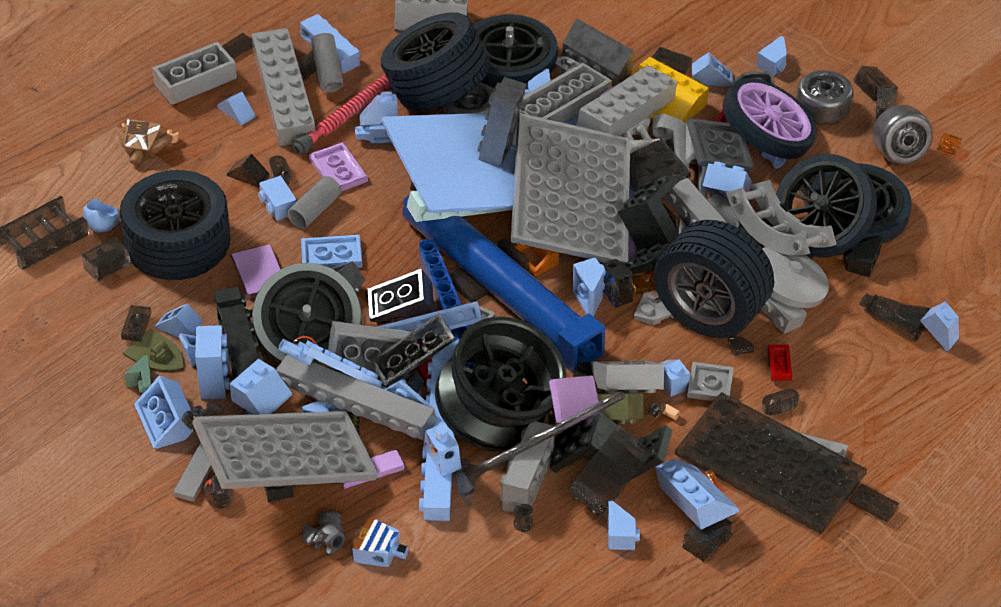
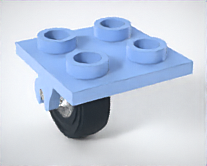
(409, 389)

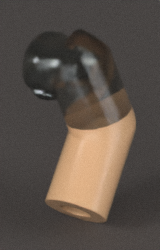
(665, 409)

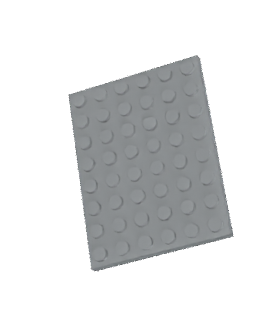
(570, 189)

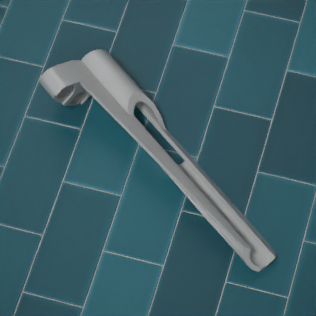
(677, 137)

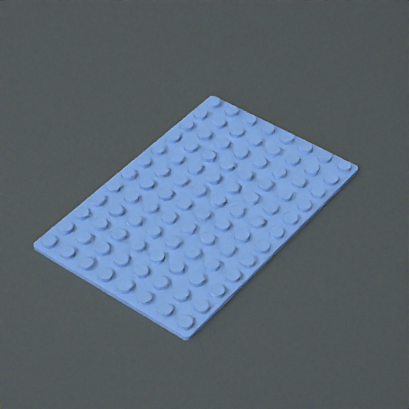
(445, 163)

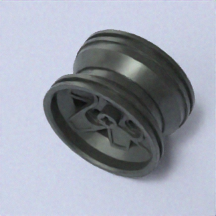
(486, 401)

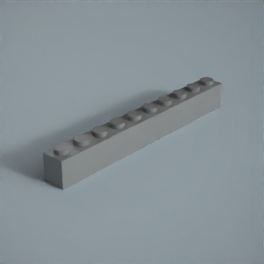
(694, 207)

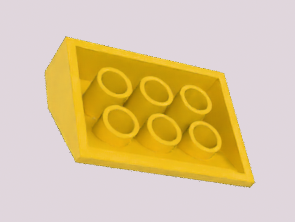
(689, 95)

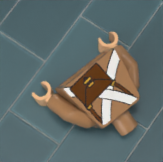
(144, 139)

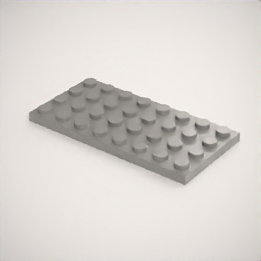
(284, 449)

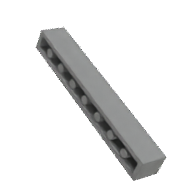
(357, 397)

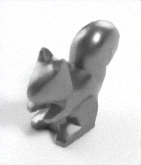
(328, 533)

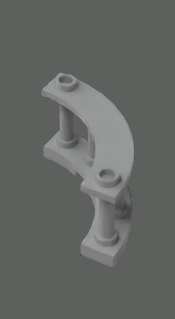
(788, 233)

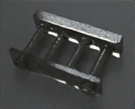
(48, 245)

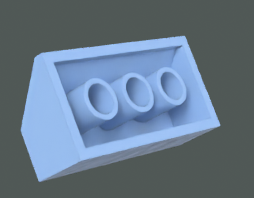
(694, 493)

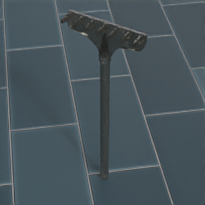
(470, 473)

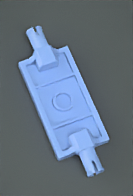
(310, 351)

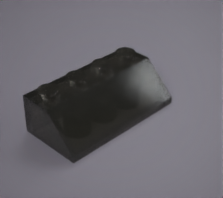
(413, 350)

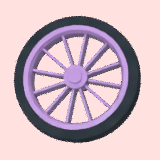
(769, 118)

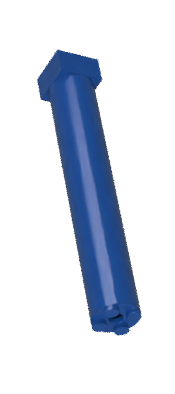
(573, 335)

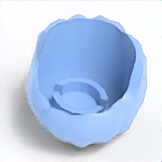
(100, 216)

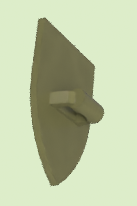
(161, 352)

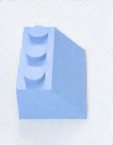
(162, 412)

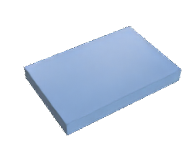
(332, 250)

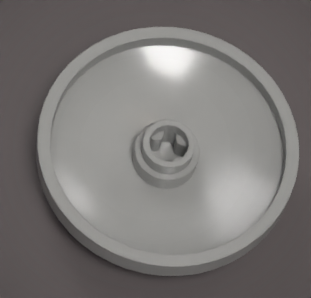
(797, 280)

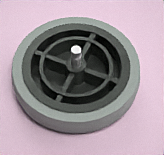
(302, 303)

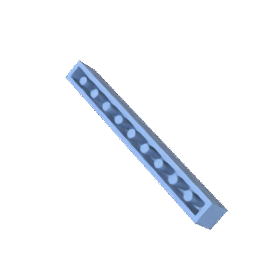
(436, 488)

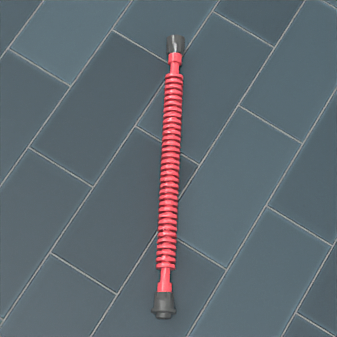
(341, 115)

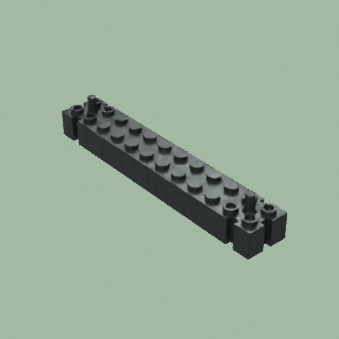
(243, 352)

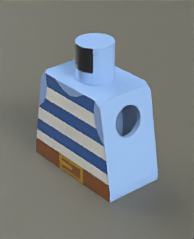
(378, 544)

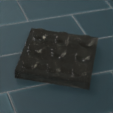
(654, 162)

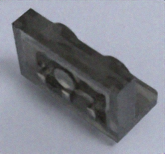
(870, 78)

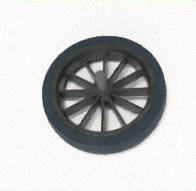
(826, 203)

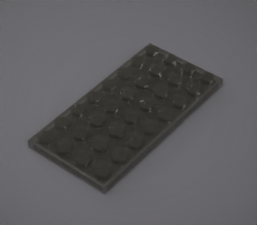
(771, 462)

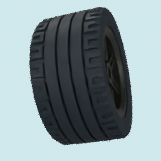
(435, 61)

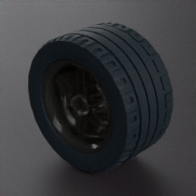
(175, 224)

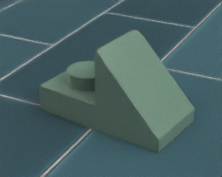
(139, 375)

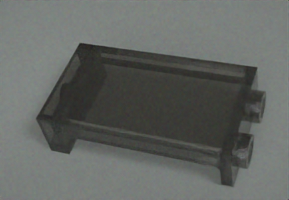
(609, 471)

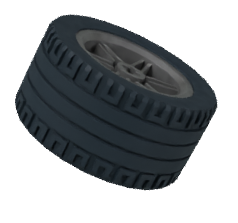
(714, 278)

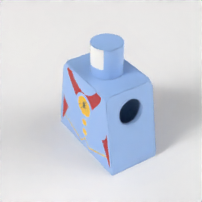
(439, 442)

